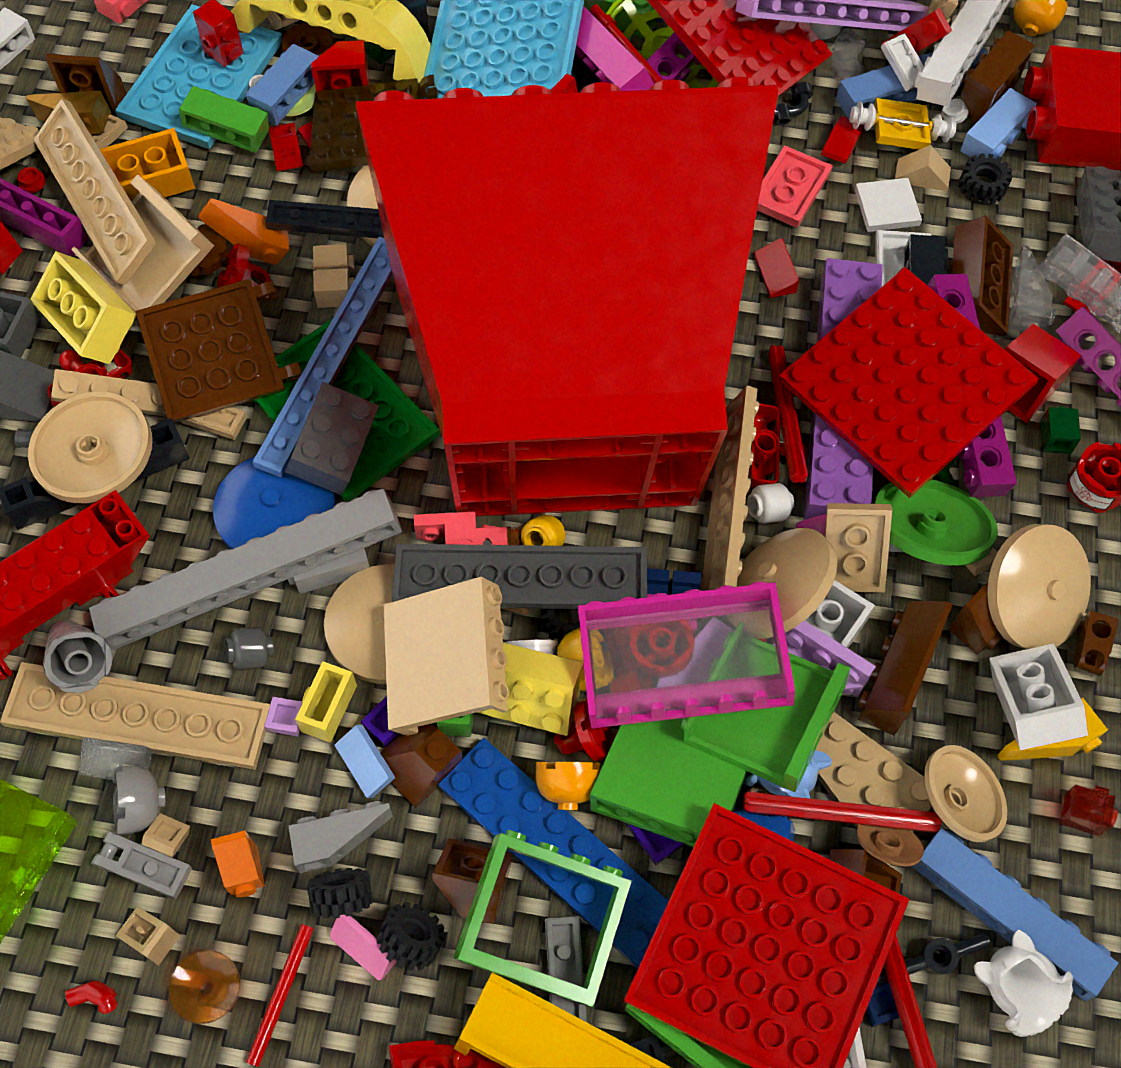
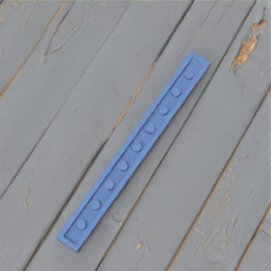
(326, 359)

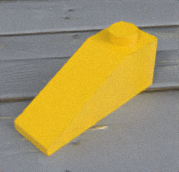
(1064, 748)

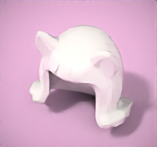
(1026, 986)

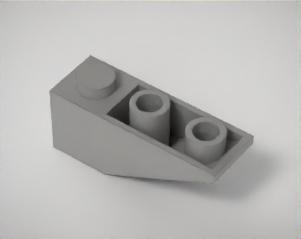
(328, 839)

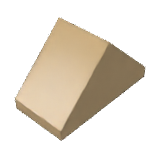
(924, 169)
(148, 935)

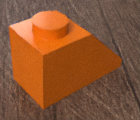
(238, 863)

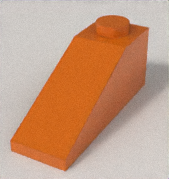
(246, 229)

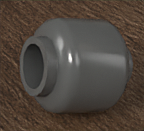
(248, 648)

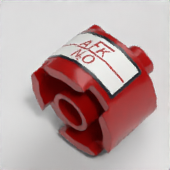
(1097, 477)

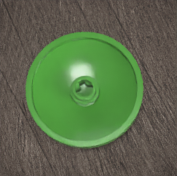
(940, 524)

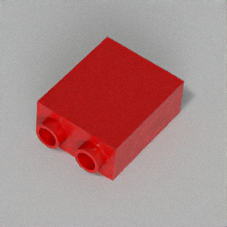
(1076, 107)

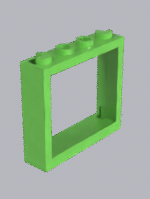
(576, 864)

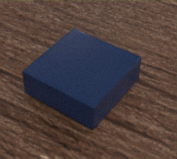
(881, 1006)

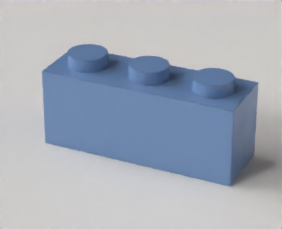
(283, 84)

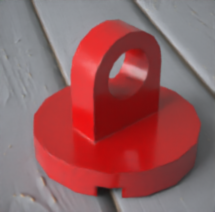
(240, 269)
(581, 736)

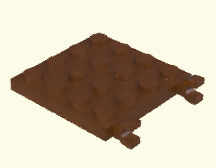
(213, 350)

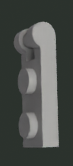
(142, 865)

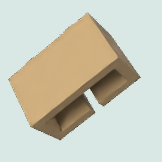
(332, 274)

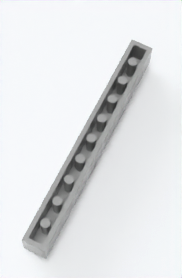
(245, 569)

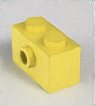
(326, 702)

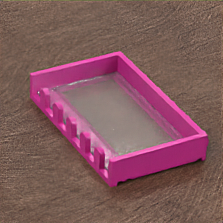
(685, 655)

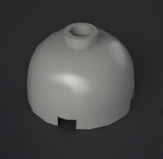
(135, 799)

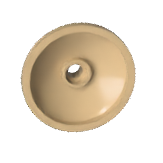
(965, 793)

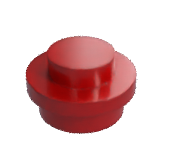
(31, 179)

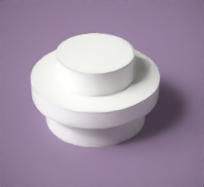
(956, 109)

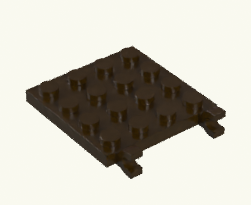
(336, 126)

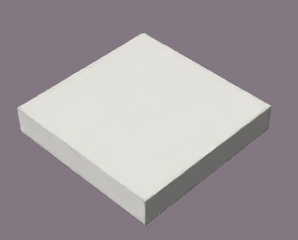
(888, 204)

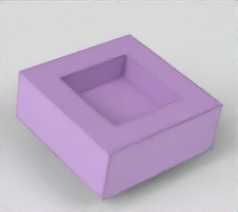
(282, 716)

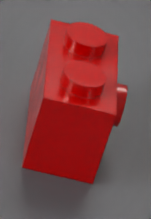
(218, 32)

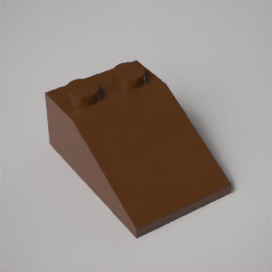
(85, 75)

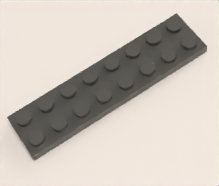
(525, 573)

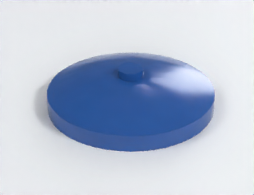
(258, 503)

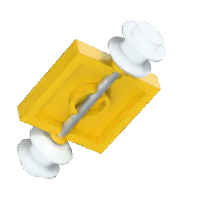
(902, 123)

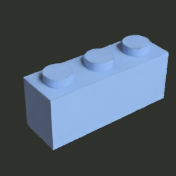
(998, 126)

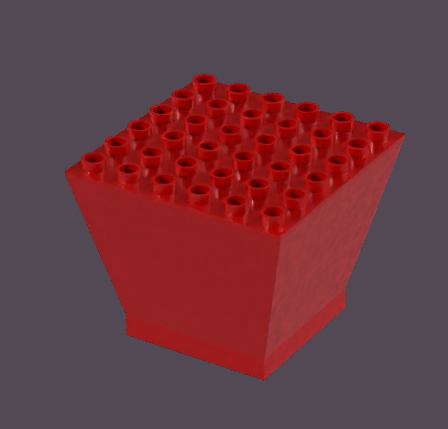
(572, 281)

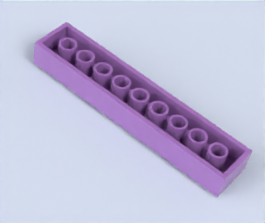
(834, 467)

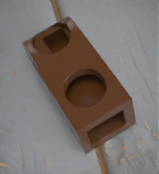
(1095, 642)

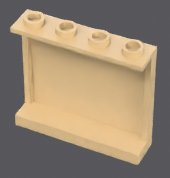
(171, 260)
(444, 655)

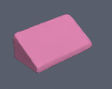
(361, 946)

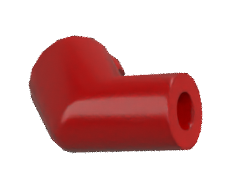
(96, 993)

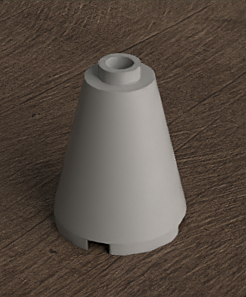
(75, 657)

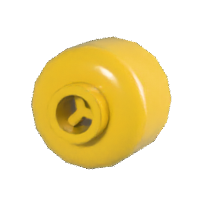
(543, 531)

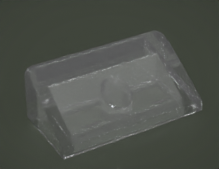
(101, 756)

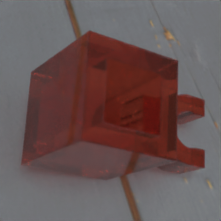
(1089, 809)

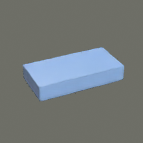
(364, 761)

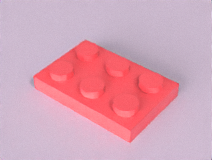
(792, 186)

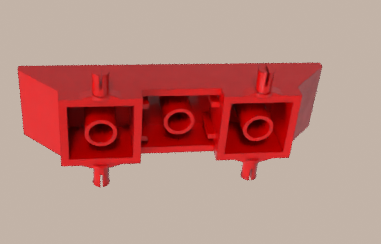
(67, 566)

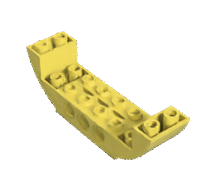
(373, 21)

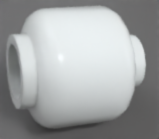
(770, 503)

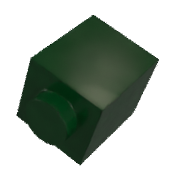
(1060, 430)

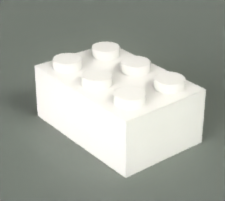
(1038, 697)

